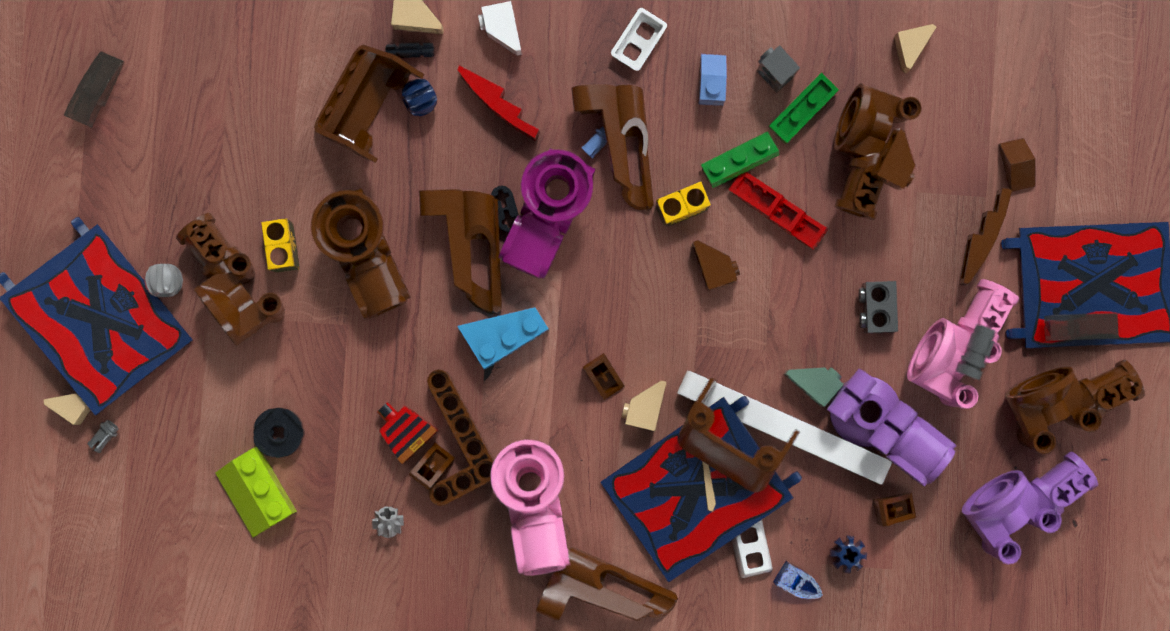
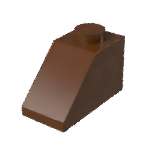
(895, 162)
(715, 266)

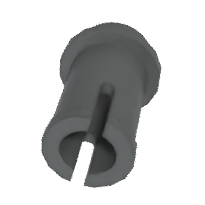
(103, 435)

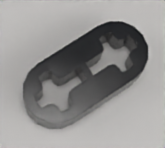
(511, 206)

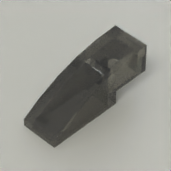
(94, 89)
(1081, 327)

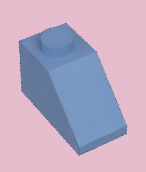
(712, 80)

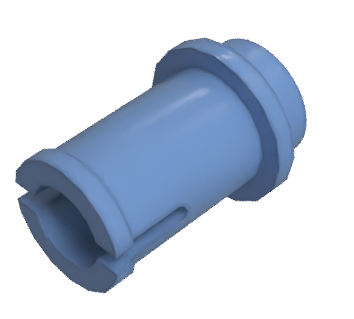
(596, 143)

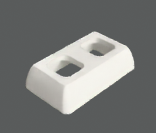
(631, 36)
(742, 550)

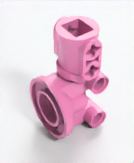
(942, 345)
(537, 529)

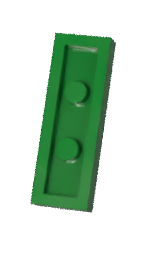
(803, 108)
(740, 159)

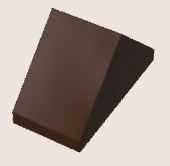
(1018, 164)
(603, 376)
(431, 466)
(894, 509)

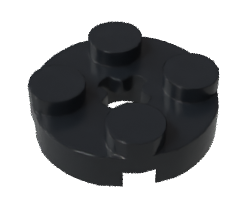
(264, 432)

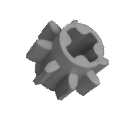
(387, 522)

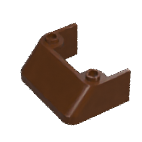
(360, 96)
(748, 472)

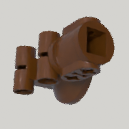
(863, 135)
(371, 273)
(223, 289)
(1060, 396)

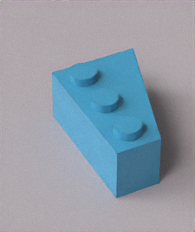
(502, 335)

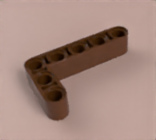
(463, 440)

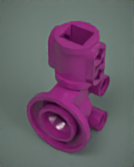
(537, 233)

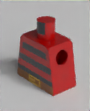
(405, 431)

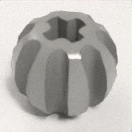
(163, 280)

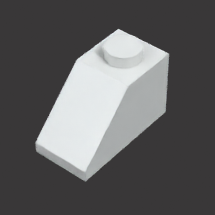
(501, 25)

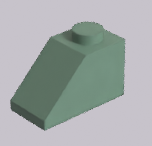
(816, 383)

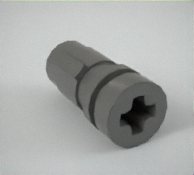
(978, 348)

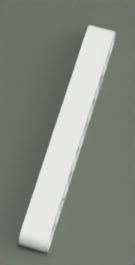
(783, 425)

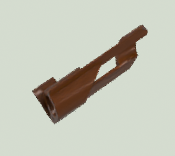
(623, 117)
(469, 217)
(584, 582)

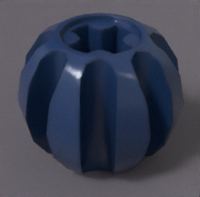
(419, 97)
(855, 558)

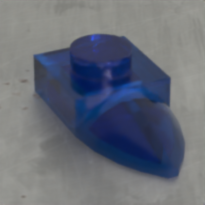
(797, 582)

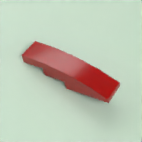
(491, 96)
(778, 210)

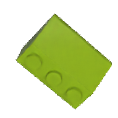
(255, 491)

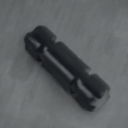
(411, 50)

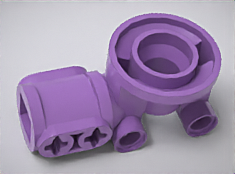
(908, 441)
(1013, 501)

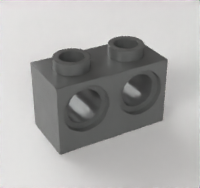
(777, 68)
(886, 307)

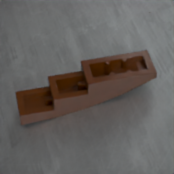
(980, 244)

